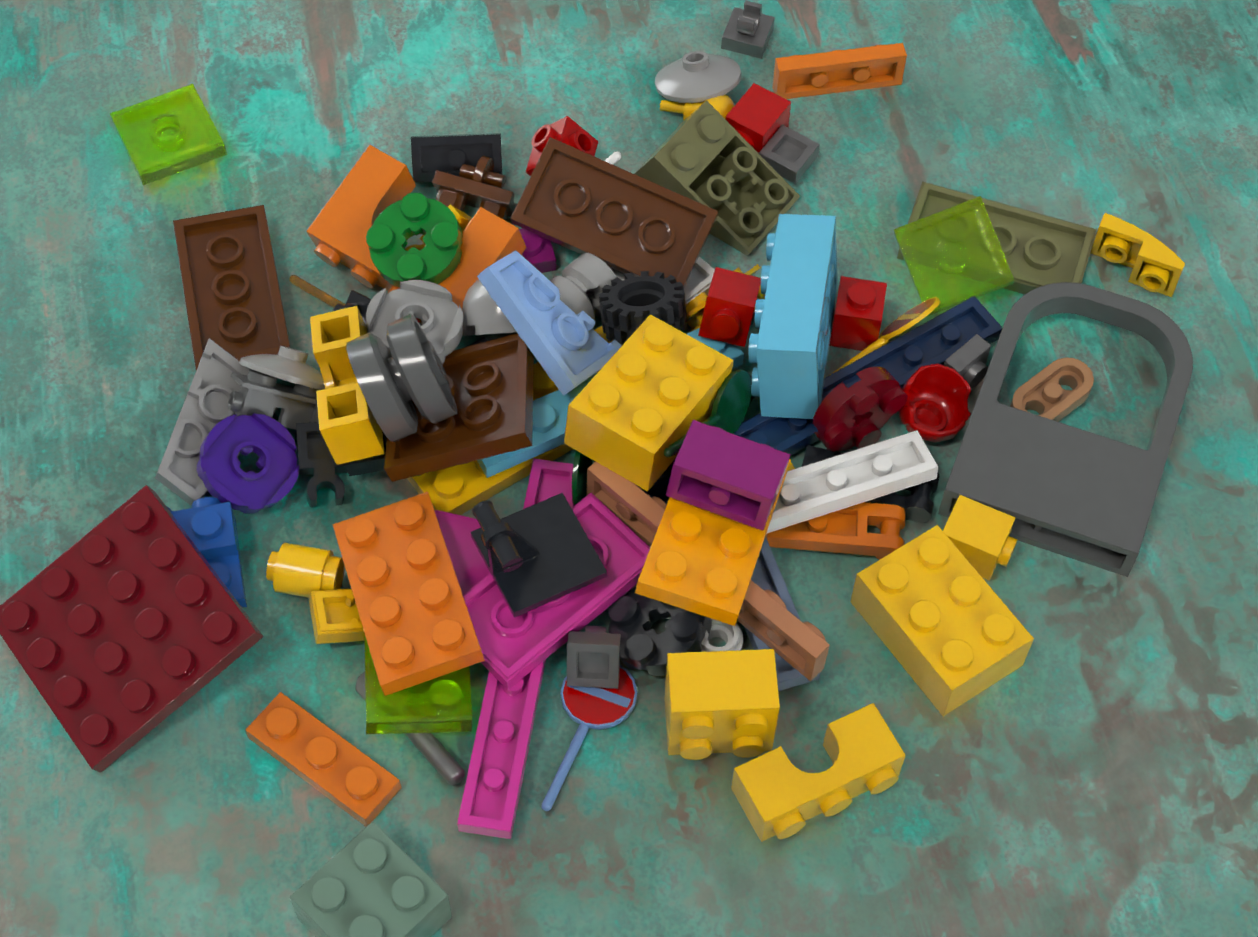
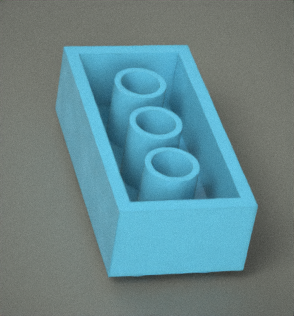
(795, 316)

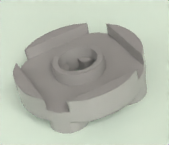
(425, 300)

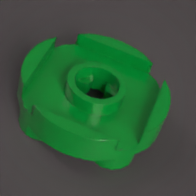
(413, 217)

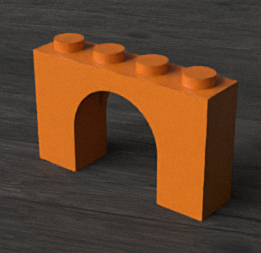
(372, 187)

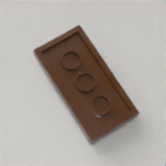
(612, 214)
(231, 283)

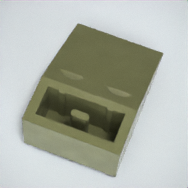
(723, 171)

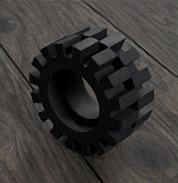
(631, 301)

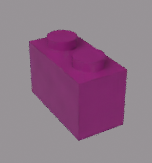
(727, 474)

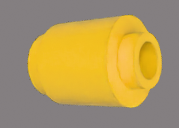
(304, 569)

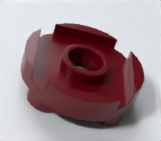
(858, 413)

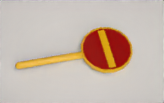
(898, 326)

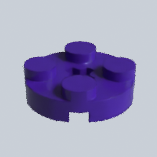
(245, 434)

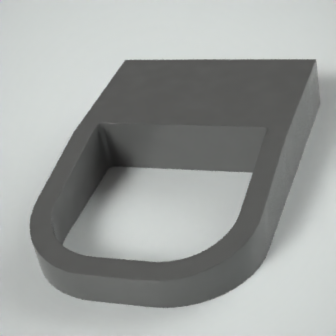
(1059, 481)

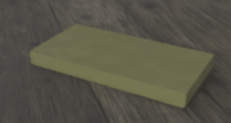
(1035, 245)

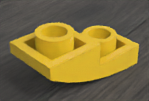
(1152, 262)

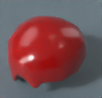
(935, 403)

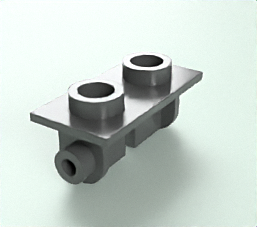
(262, 394)

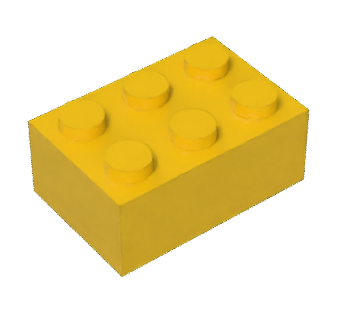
(645, 401)
(940, 620)

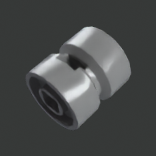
(583, 283)

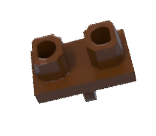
(476, 188)

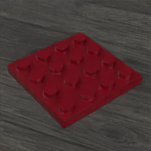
(124, 628)

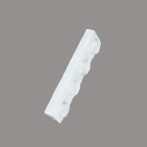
(853, 479)

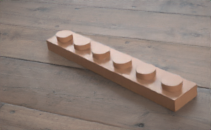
(761, 610)

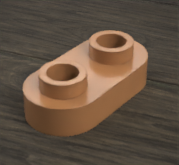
(1044, 390)

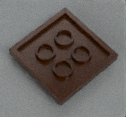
(493, 408)

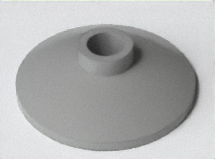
(697, 77)
(287, 365)

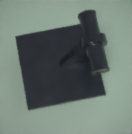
(536, 552)

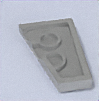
(202, 410)

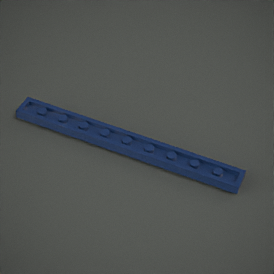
(902, 357)

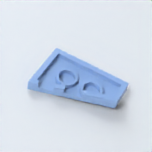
(550, 329)

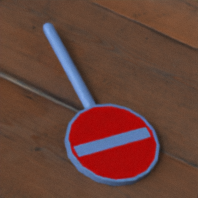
(591, 709)

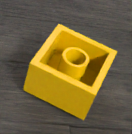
(721, 703)

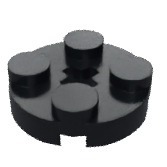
(644, 648)

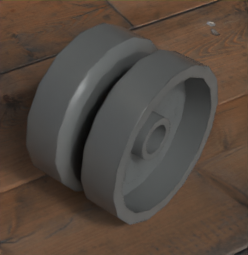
(395, 381)

